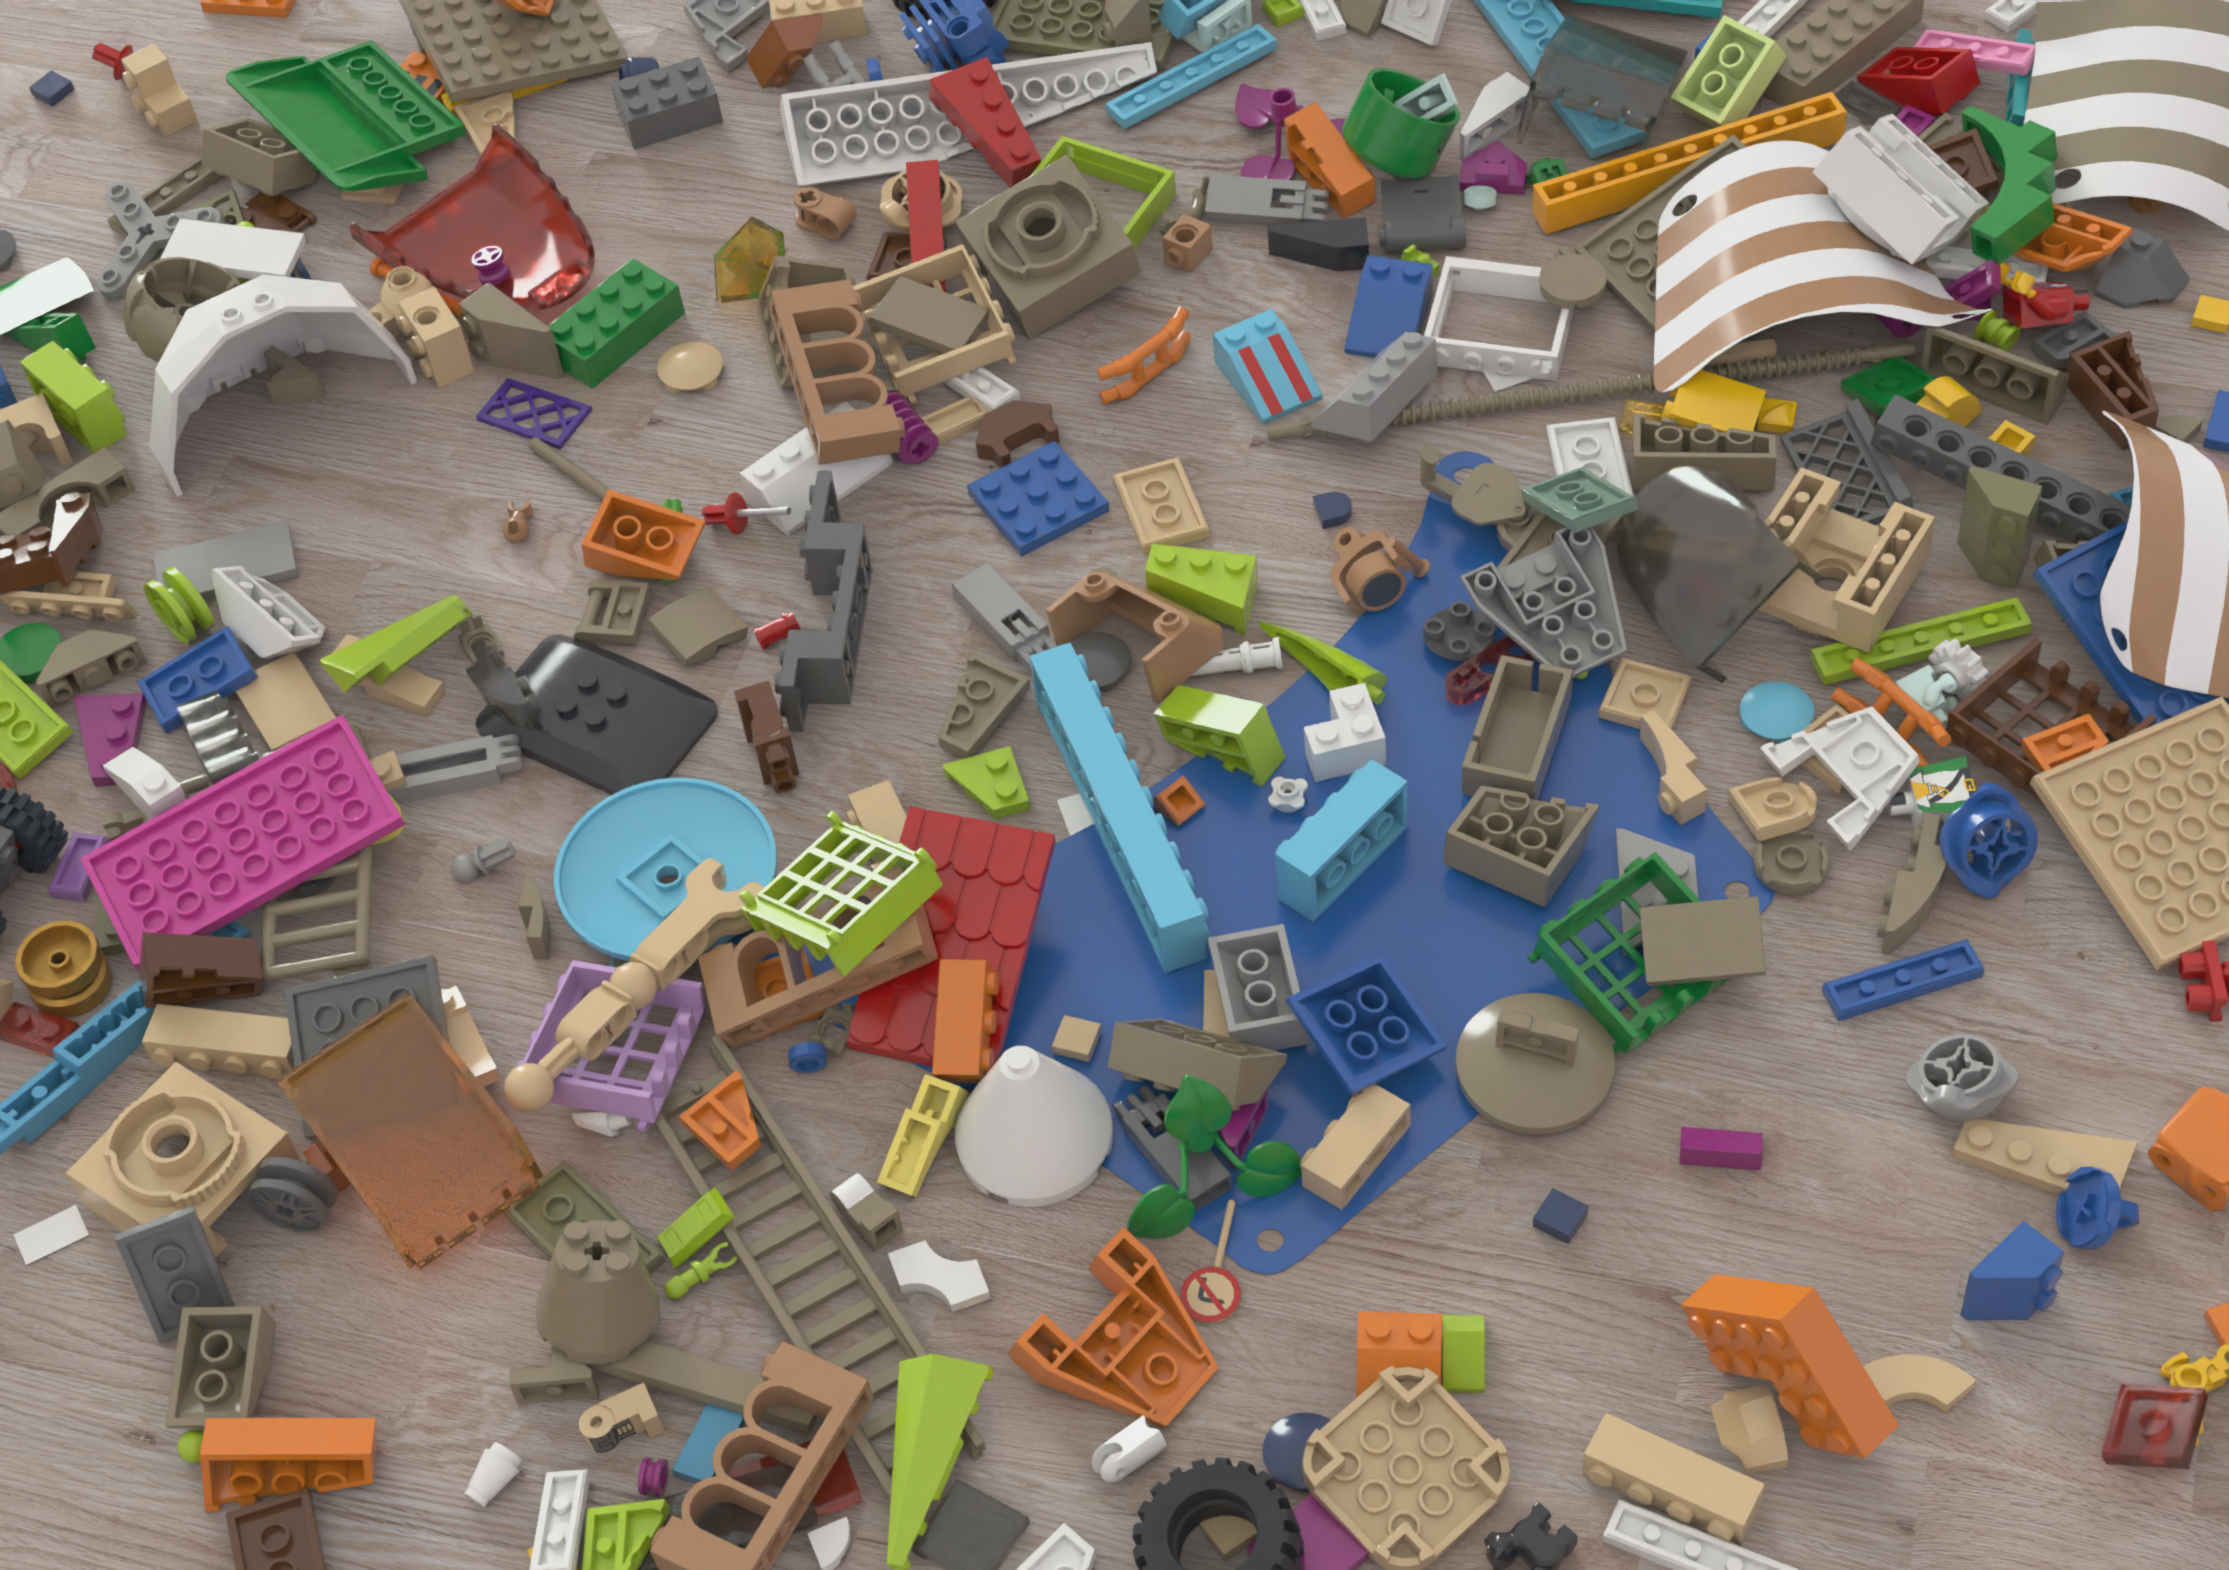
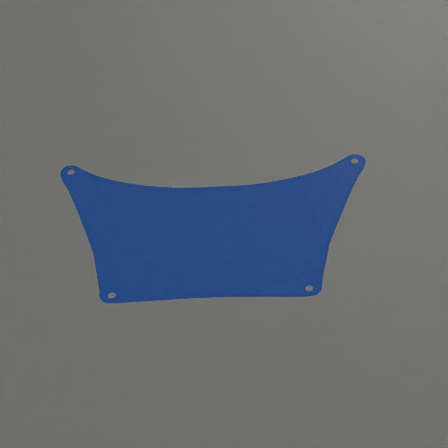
(1437, 927)

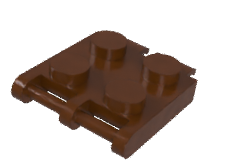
(275, 213)

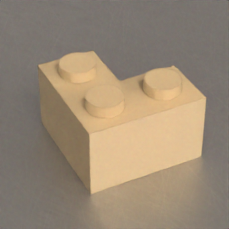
(157, 92)

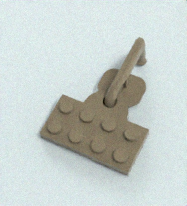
(1495, 498)

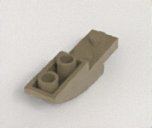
(1915, 888)

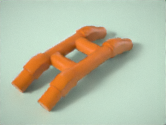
(1134, 361)
(1891, 693)

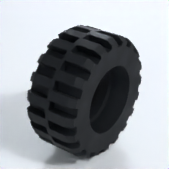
(1211, 1493)

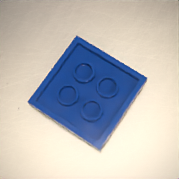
(1038, 498)

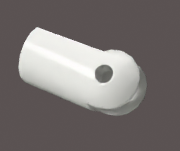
(1127, 1451)

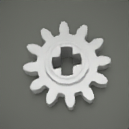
(1961, 664)

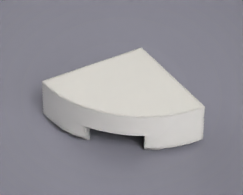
(830, 1543)

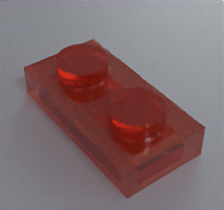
(35, 1029)

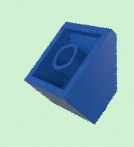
(2014, 1278)

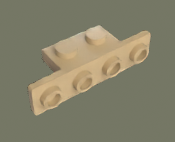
(84, 597)

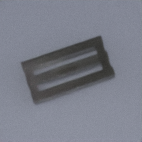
(1863, 110)

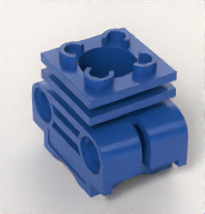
(954, 31)

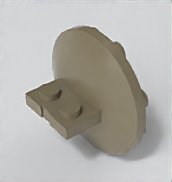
(1535, 1063)

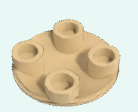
(690, 367)

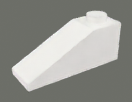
(1493, 114)
(145, 782)

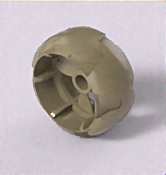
(164, 284)

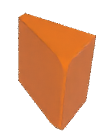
(1178, 801)

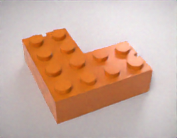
(1793, 1341)

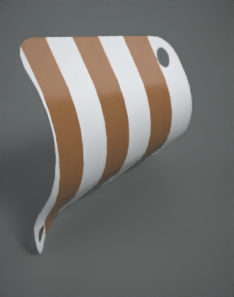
(1769, 251)
(2173, 565)

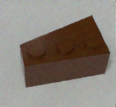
(2111, 380)
(197, 968)

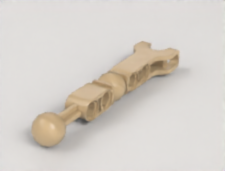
(632, 986)

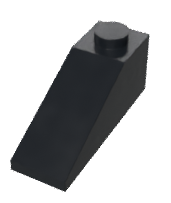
(1324, 244)

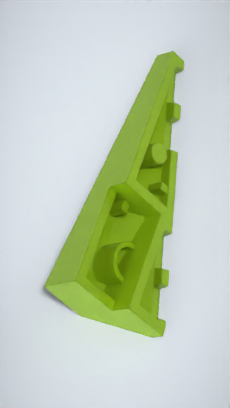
(931, 1412)

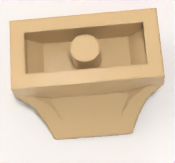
(1751, 1429)

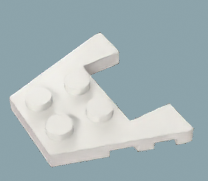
(1862, 756)

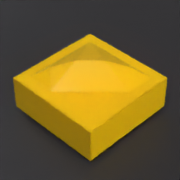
(1777, 416)

